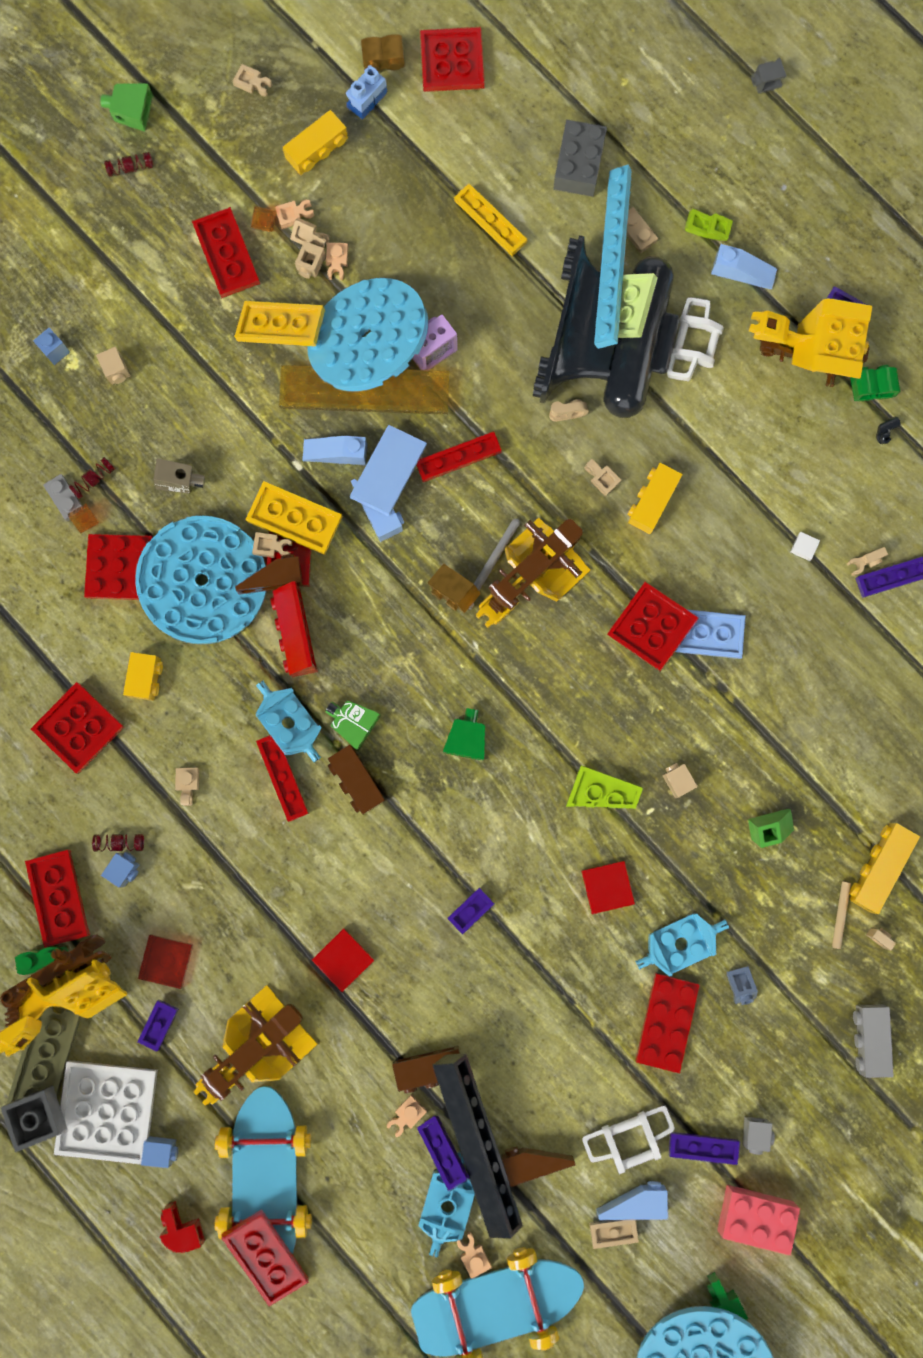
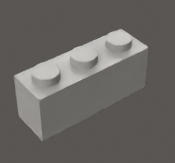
(873, 1041)

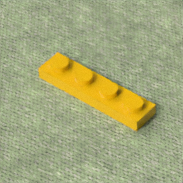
(490, 219)

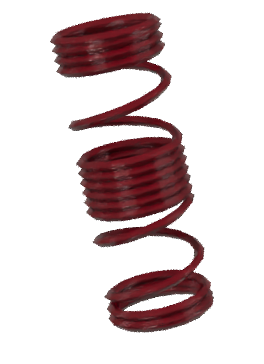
(128, 164)
(91, 477)
(117, 842)

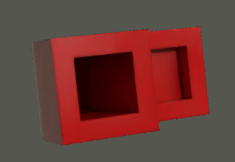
(180, 1236)

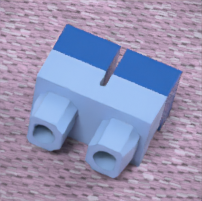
(366, 92)

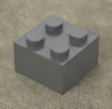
(33, 1118)

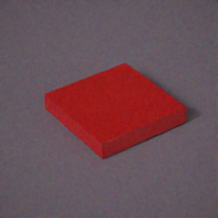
(607, 887)
(343, 959)

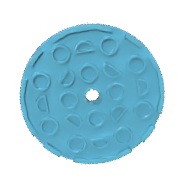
(397, 333)
(169, 574)
(703, 1334)

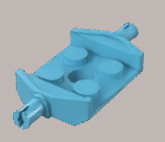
(283, 705)
(699, 939)
(446, 1225)

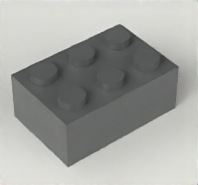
(579, 158)

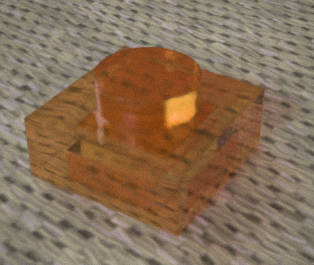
(263, 219)
(83, 518)

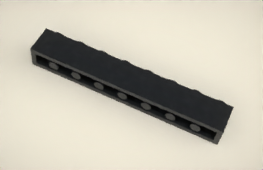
(478, 1146)

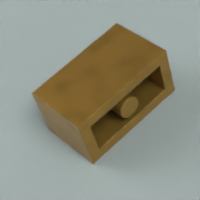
(453, 588)

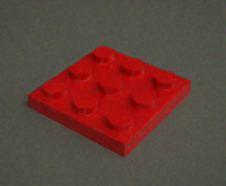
(452, 59)
(113, 566)
(652, 626)
(77, 728)

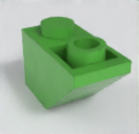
(771, 828)

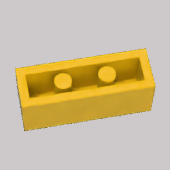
(315, 142)
(654, 498)

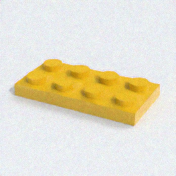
(280, 323)
(294, 517)

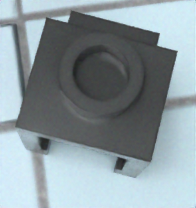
(768, 76)

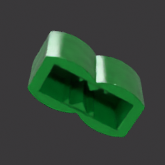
(876, 384)
(35, 960)

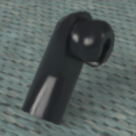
(884, 429)

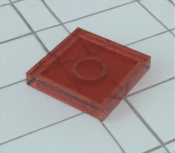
(165, 961)

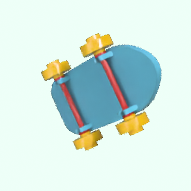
(265, 1166)
(496, 1306)

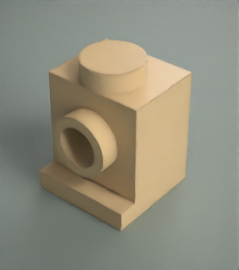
(310, 254)

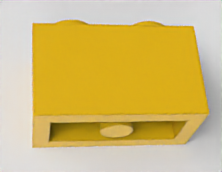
(143, 676)

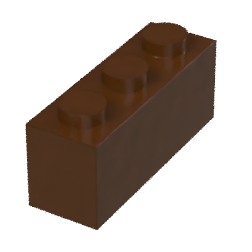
(355, 780)
(418, 1070)

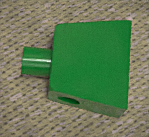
(466, 737)

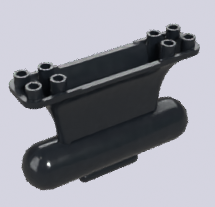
(623, 365)

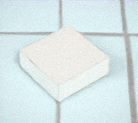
(805, 546)

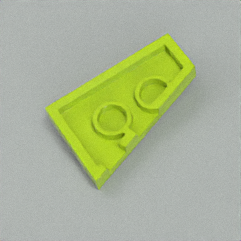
(602, 790)

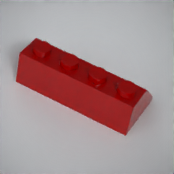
(294, 630)

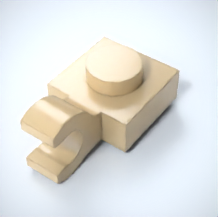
(306, 231)
(604, 479)
(872, 559)
(186, 781)

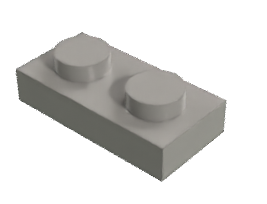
(62, 496)

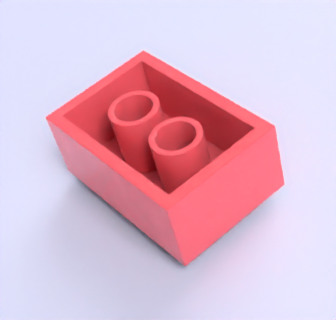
(758, 1220)

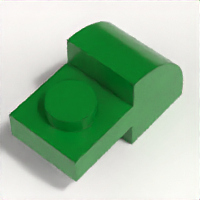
(722, 1300)

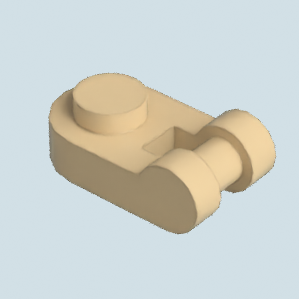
(568, 411)

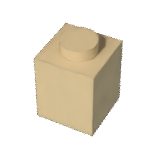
(113, 366)
(679, 780)

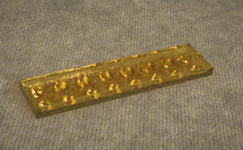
(407, 393)

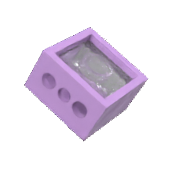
(438, 345)

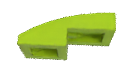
(707, 226)

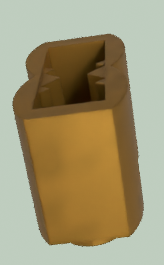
(383, 52)

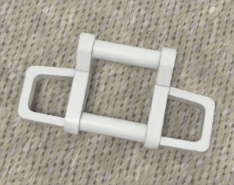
(695, 357)
(635, 1160)

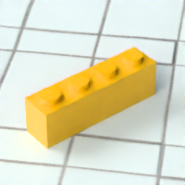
(883, 868)

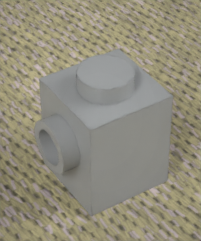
(758, 1135)

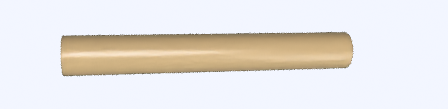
(841, 915)

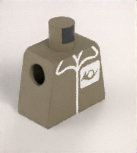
(168, 474)

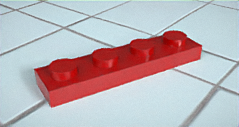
(458, 456)
(282, 779)

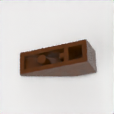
(273, 576)
(529, 1164)

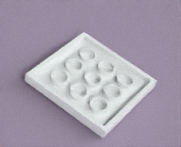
(106, 1111)

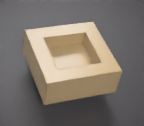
(882, 938)

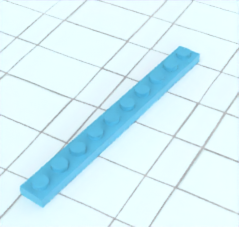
(613, 257)

